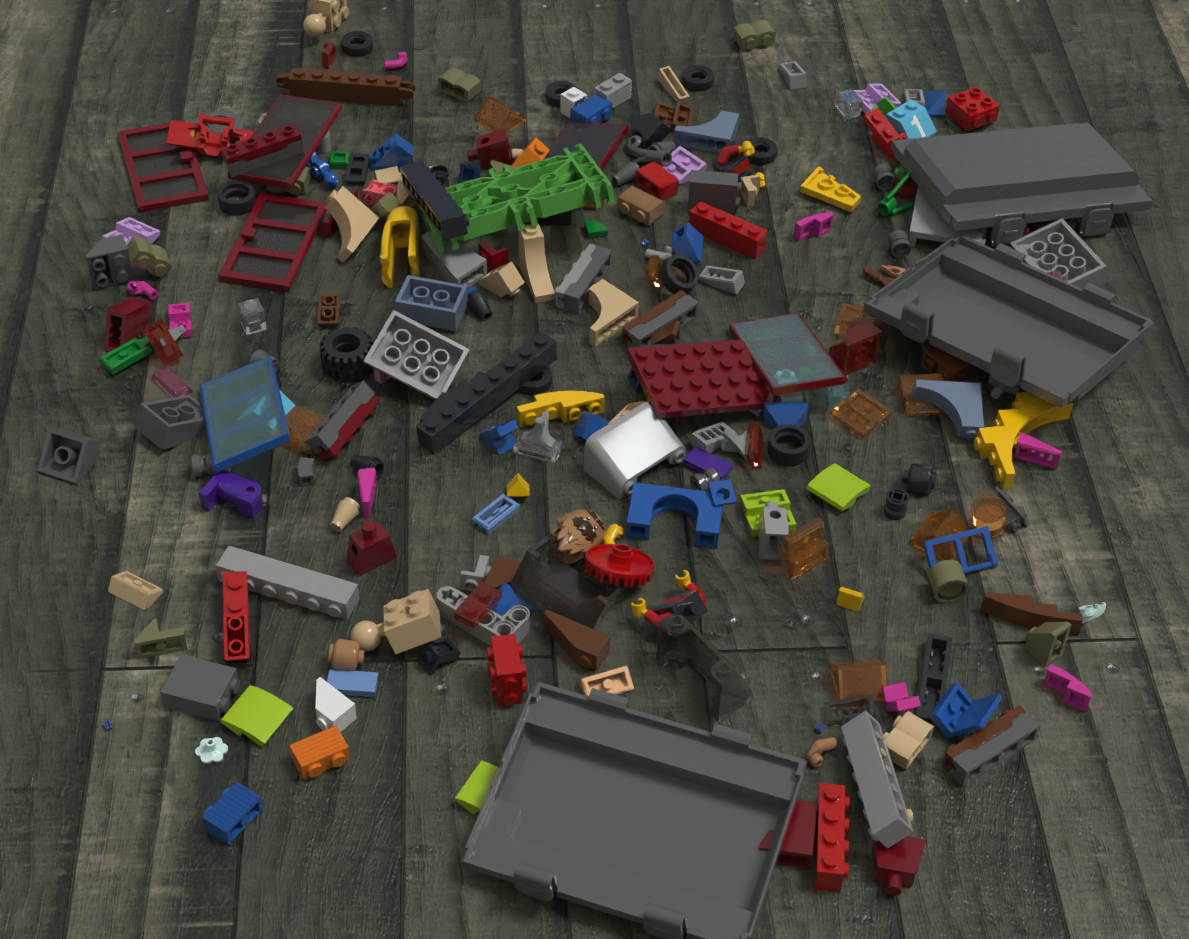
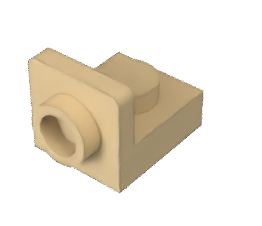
(749, 189)

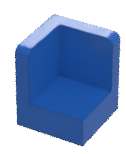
(589, 424)

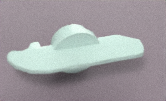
(1089, 613)

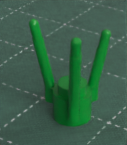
(888, 204)

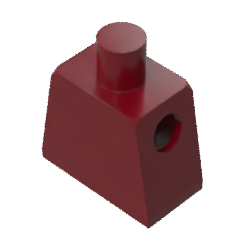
(491, 147)
(369, 548)
(897, 864)

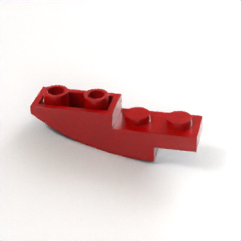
(882, 132)
(236, 616)

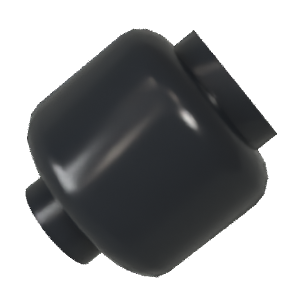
(919, 478)

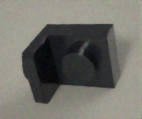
(437, 652)

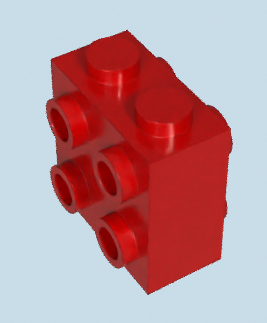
(972, 108)
(506, 670)

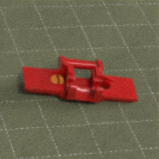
(198, 137)

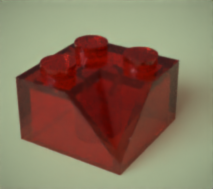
(859, 348)

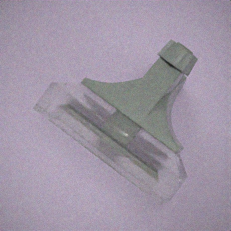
(538, 441)

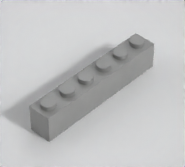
(291, 582)
(876, 780)

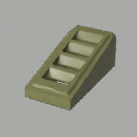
(385, 204)

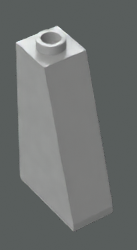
(455, 266)

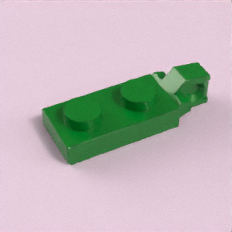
(126, 354)

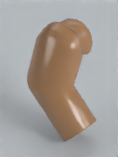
(819, 746)

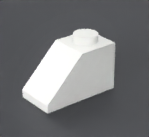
(332, 707)

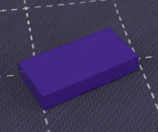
(701, 460)

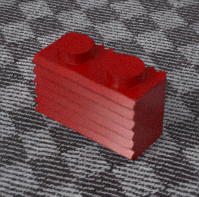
(657, 181)

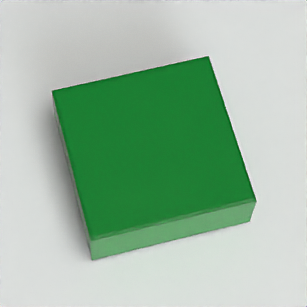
(339, 159)

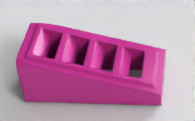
(1026, 450)
(367, 486)

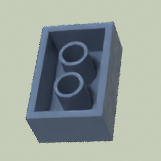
(432, 302)

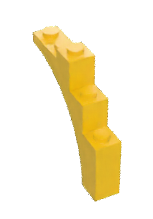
(1000, 440)

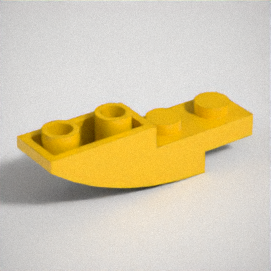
(561, 404)

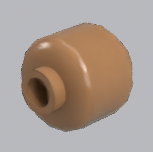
(345, 655)

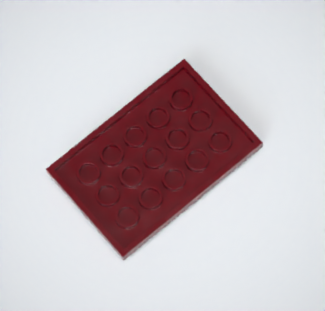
(699, 378)

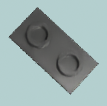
(1014, 515)

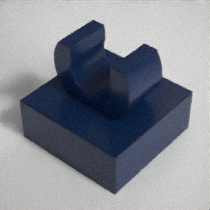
(468, 172)

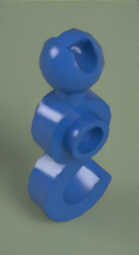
(321, 169)

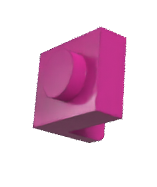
(897, 698)

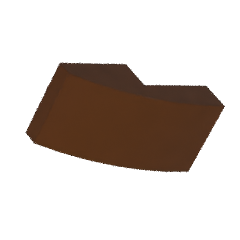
(328, 309)

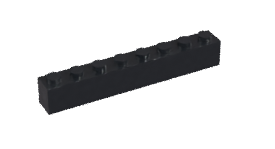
(434, 200)
(486, 392)

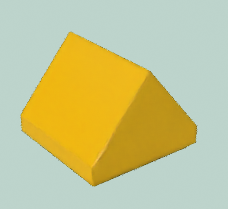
(518, 487)
(850, 599)

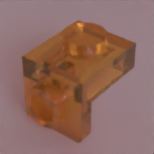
(652, 270)

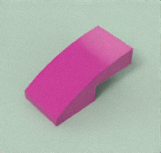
(815, 224)
(180, 315)
(1074, 691)

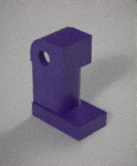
(234, 490)

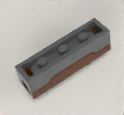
(676, 307)
(990, 745)

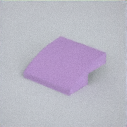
(873, 94)
(683, 163)
(130, 227)

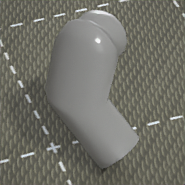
(664, 255)

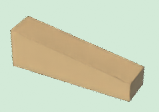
(672, 84)

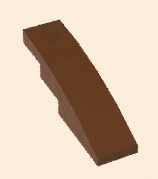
(1023, 612)

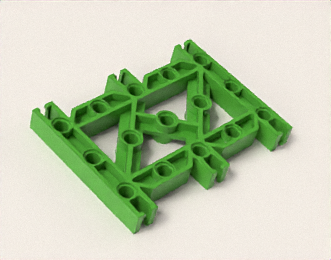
(526, 194)

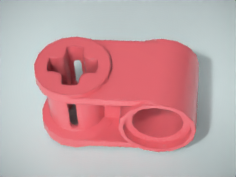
(373, 194)

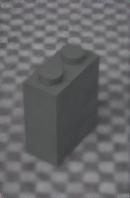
(714, 189)
(200, 688)

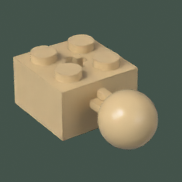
(325, 16)
(405, 624)

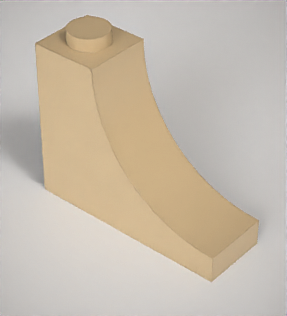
(352, 219)
(534, 264)
(613, 308)

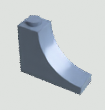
(709, 136)
(958, 400)

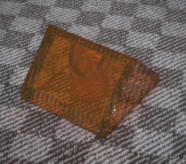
(498, 115)
(939, 525)
(859, 678)

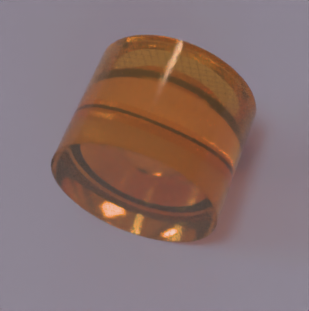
(991, 512)

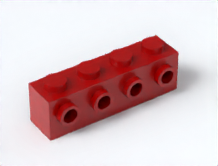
(728, 230)
(830, 837)

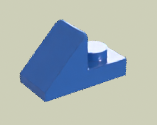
(500, 436)

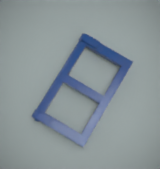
(984, 531)

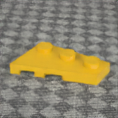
(828, 190)

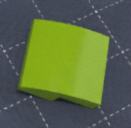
(838, 487)
(754, 503)
(256, 715)
(476, 787)

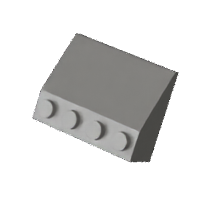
(1061, 249)
(416, 355)

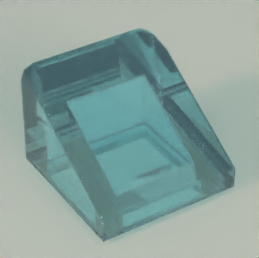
(836, 393)

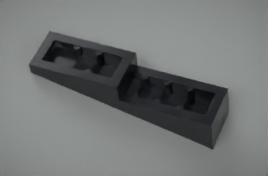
(934, 674)

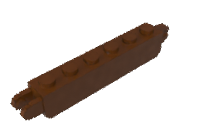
(346, 86)

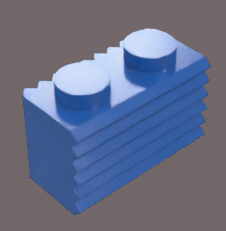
(592, 110)
(232, 812)

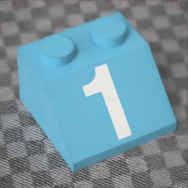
(912, 120)

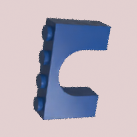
(651, 500)

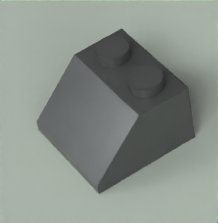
(68, 454)

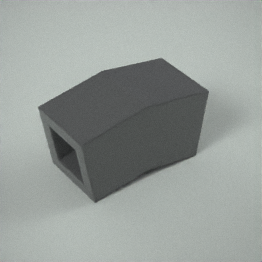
(305, 471)

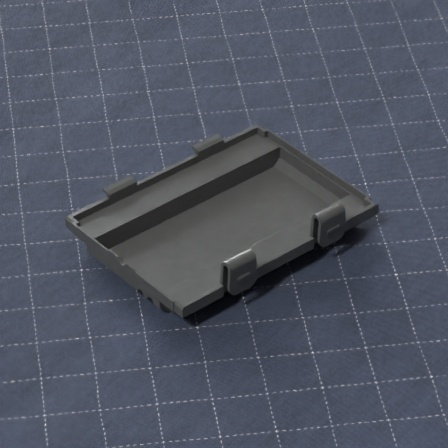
(1023, 178)
(1011, 319)
(636, 815)

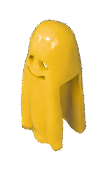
(399, 232)

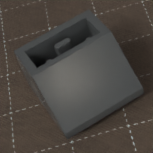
(109, 262)

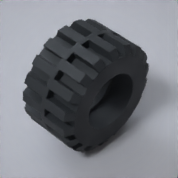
(344, 353)

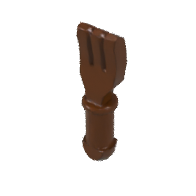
(867, 271)

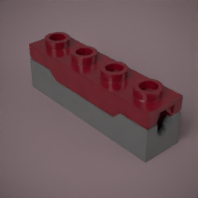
(263, 150)
(343, 421)

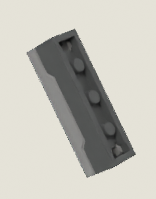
(588, 270)

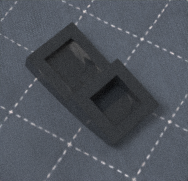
(357, 168)

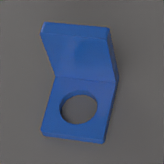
(725, 487)

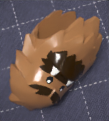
(578, 533)

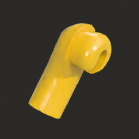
(612, 532)

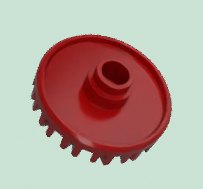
(619, 563)

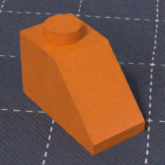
(531, 153)

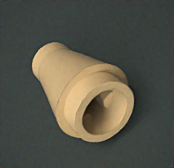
(345, 513)

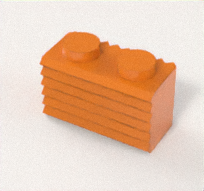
(319, 752)

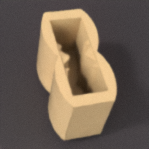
(907, 739)

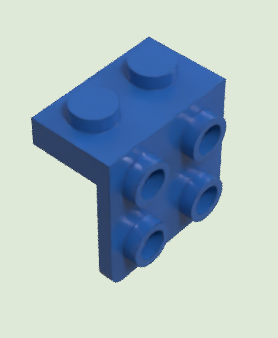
(959, 714)

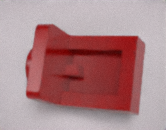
(494, 258)

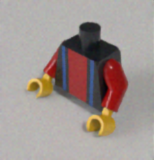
(734, 160)
(687, 603)

